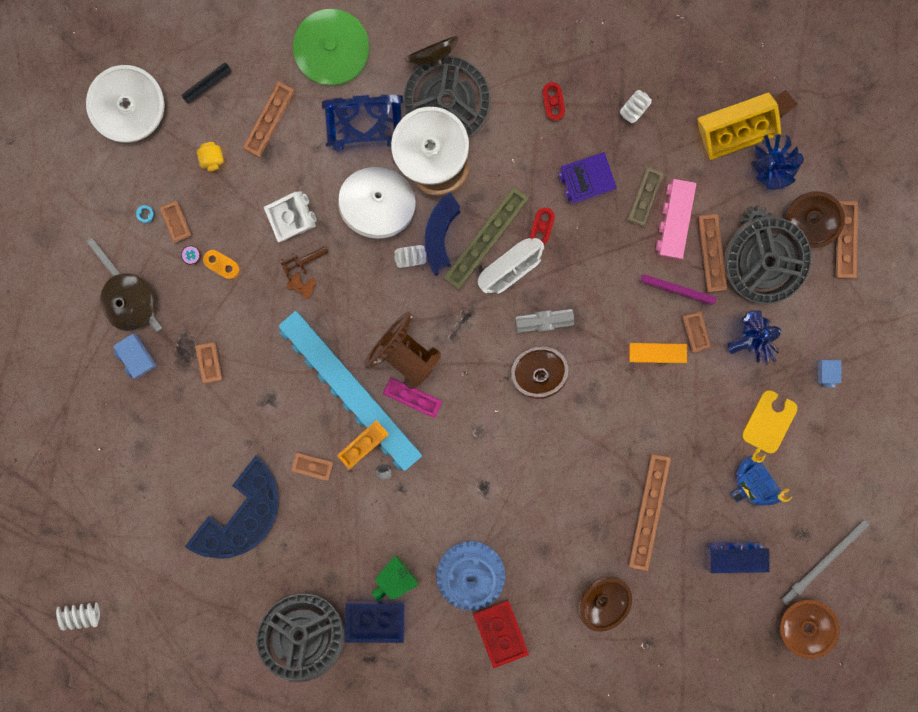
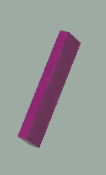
(677, 289)

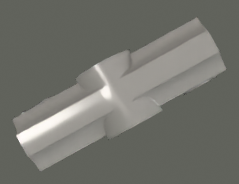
(544, 321)

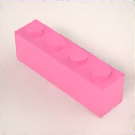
(677, 219)

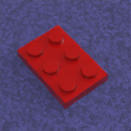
(500, 634)

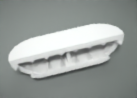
(511, 266)

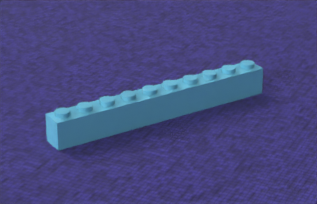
(348, 388)

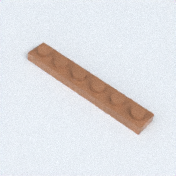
(649, 512)

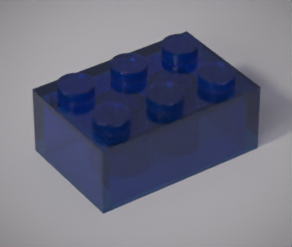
(737, 558)
(375, 622)

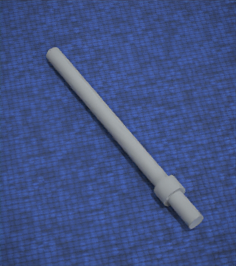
(113, 271)
(798, 588)

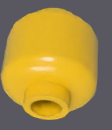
(210, 156)

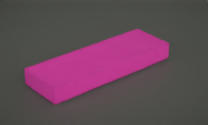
(412, 397)

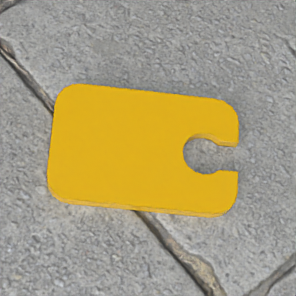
(766, 426)

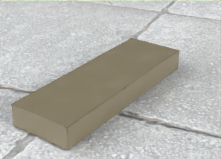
(645, 197)

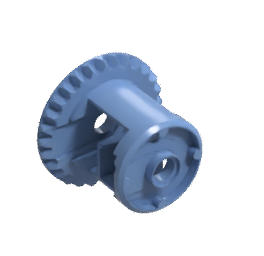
(472, 562)

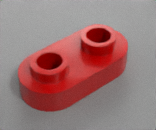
(553, 102)
(541, 226)

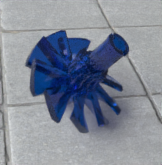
(778, 166)
(757, 335)

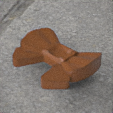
(305, 289)

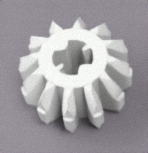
(635, 106)
(410, 256)

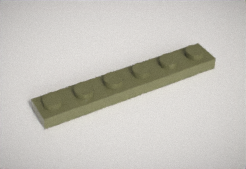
(486, 238)

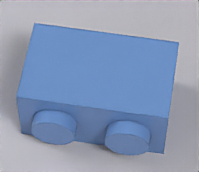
(134, 356)

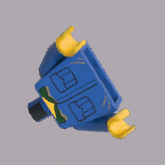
(756, 483)

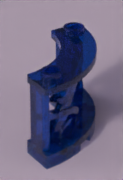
(341, 105)
(435, 233)

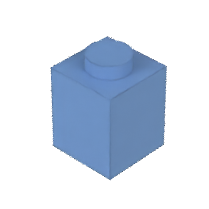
(829, 372)

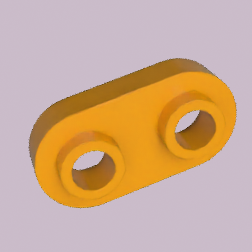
(220, 264)

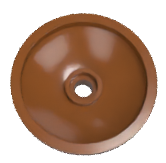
(821, 637)

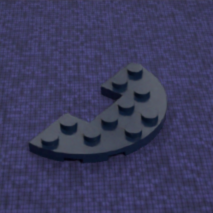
(248, 524)

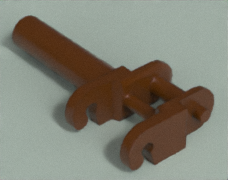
(302, 261)

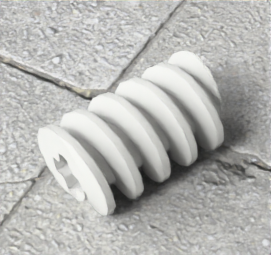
(78, 618)

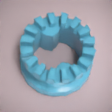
(150, 216)

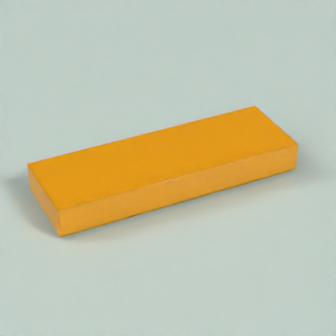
(657, 353)
(362, 444)

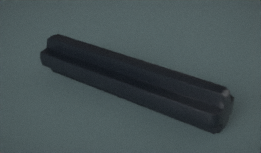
(206, 82)

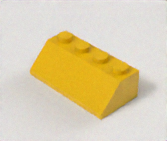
(739, 125)

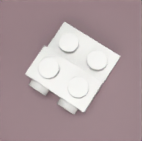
(290, 216)

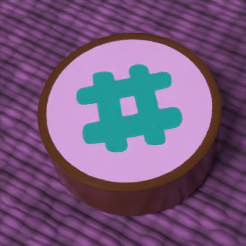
(191, 255)

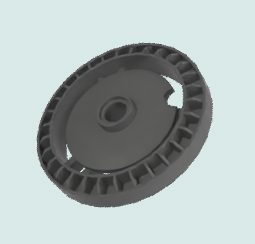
(447, 84)
(755, 253)
(308, 649)

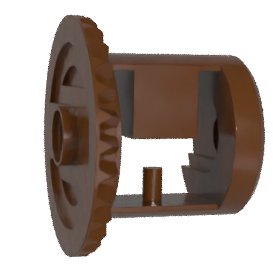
(404, 353)

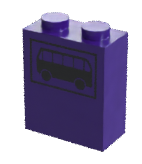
(587, 178)

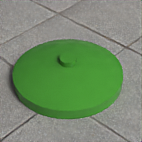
(331, 47)

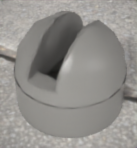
(383, 472)

